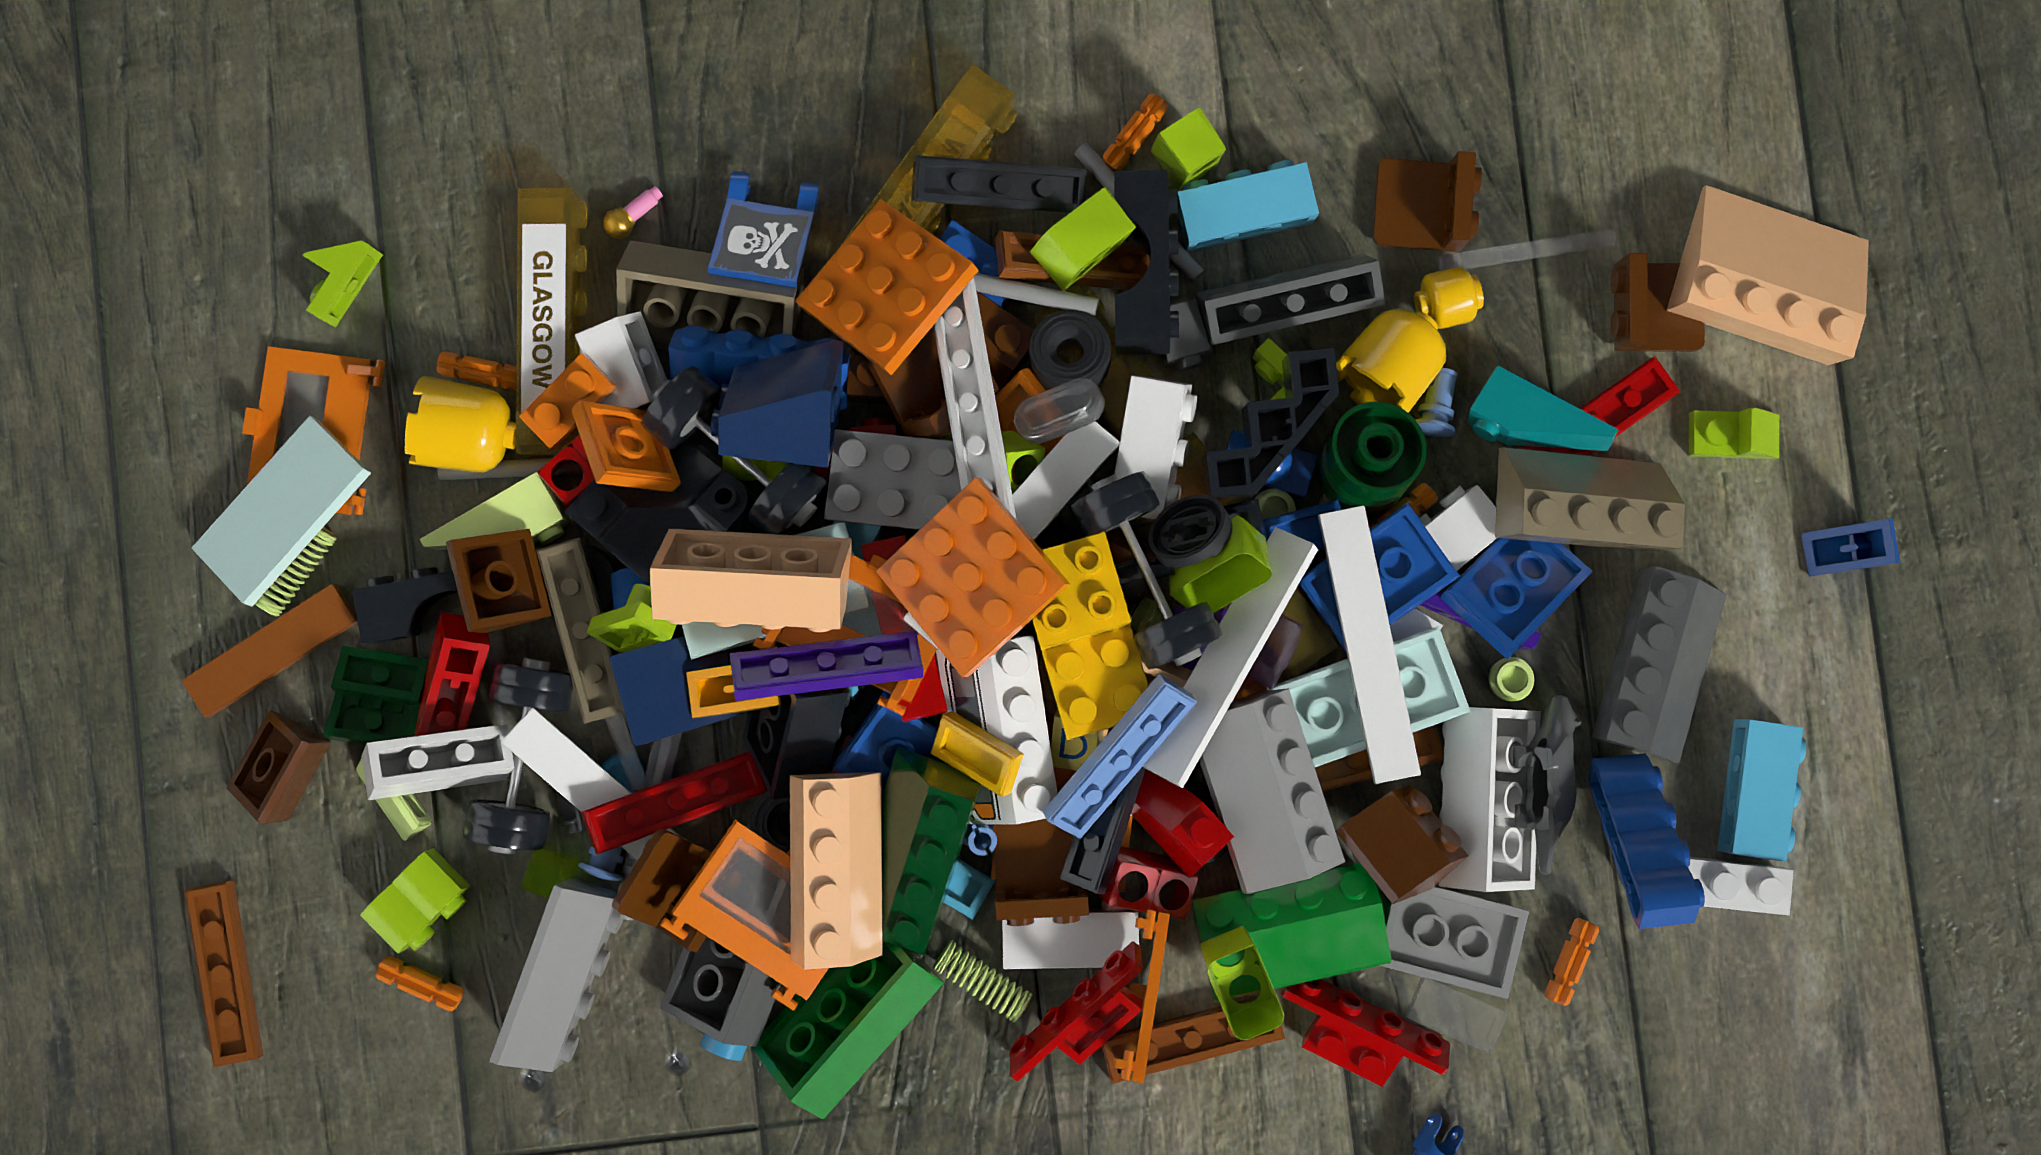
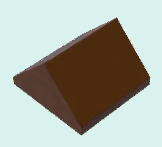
(498, 580)
(277, 768)

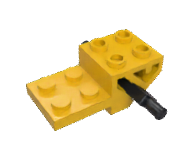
(1090, 635)

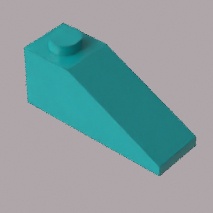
(1530, 416)

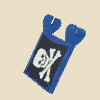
(763, 239)

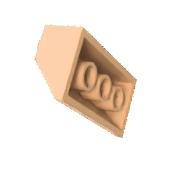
(751, 579)
(835, 869)

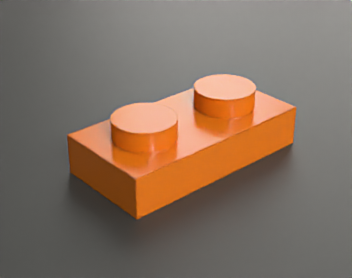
(551, 411)

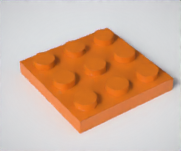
(886, 286)
(972, 577)

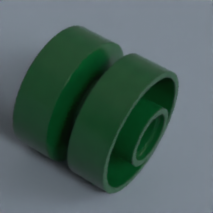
(1371, 457)

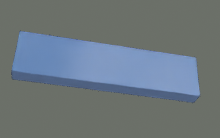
(1119, 756)

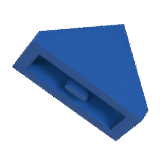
(1851, 547)

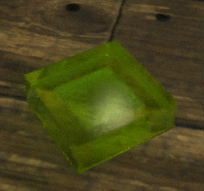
(546, 870)

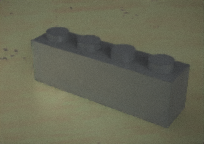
(1290, 298)

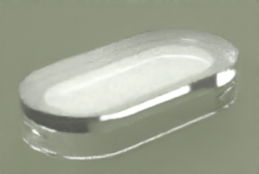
(1059, 411)

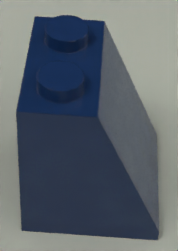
(782, 407)
(656, 688)

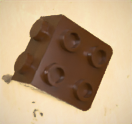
(1426, 203)
(1640, 309)
(917, 391)
(1029, 873)
(659, 882)

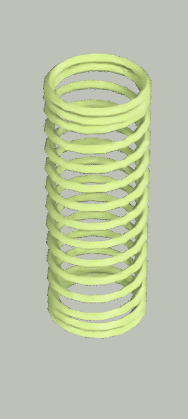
(270, 606)
(1020, 1001)

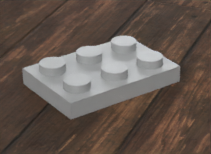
(890, 479)
(1456, 939)

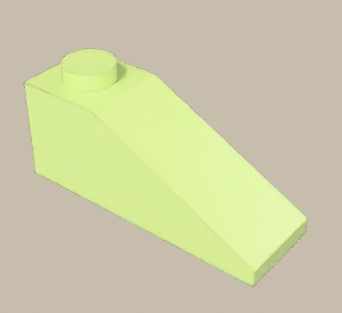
(519, 507)

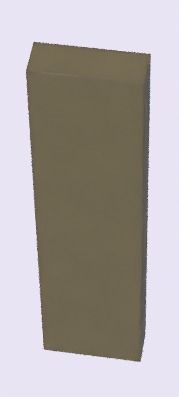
(574, 604)

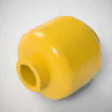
(1450, 297)

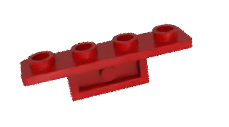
(1085, 1019)
(1362, 1034)

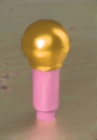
(620, 221)

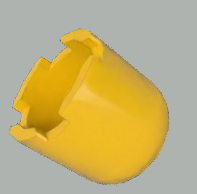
(1393, 359)
(458, 426)

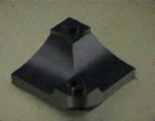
(636, 520)

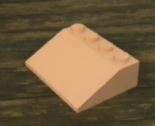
(1773, 278)

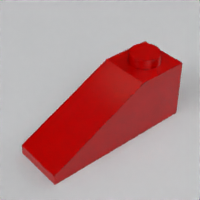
(451, 676)
(1179, 823)

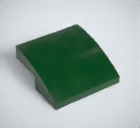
(375, 696)

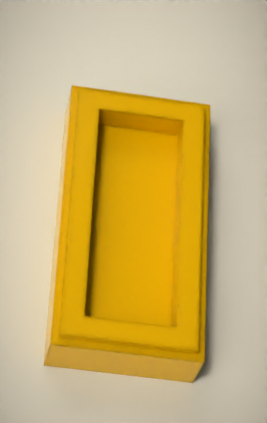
(977, 753)

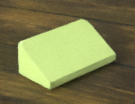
(402, 811)

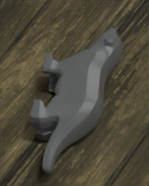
(1549, 779)

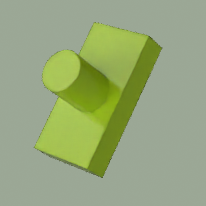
(631, 625)

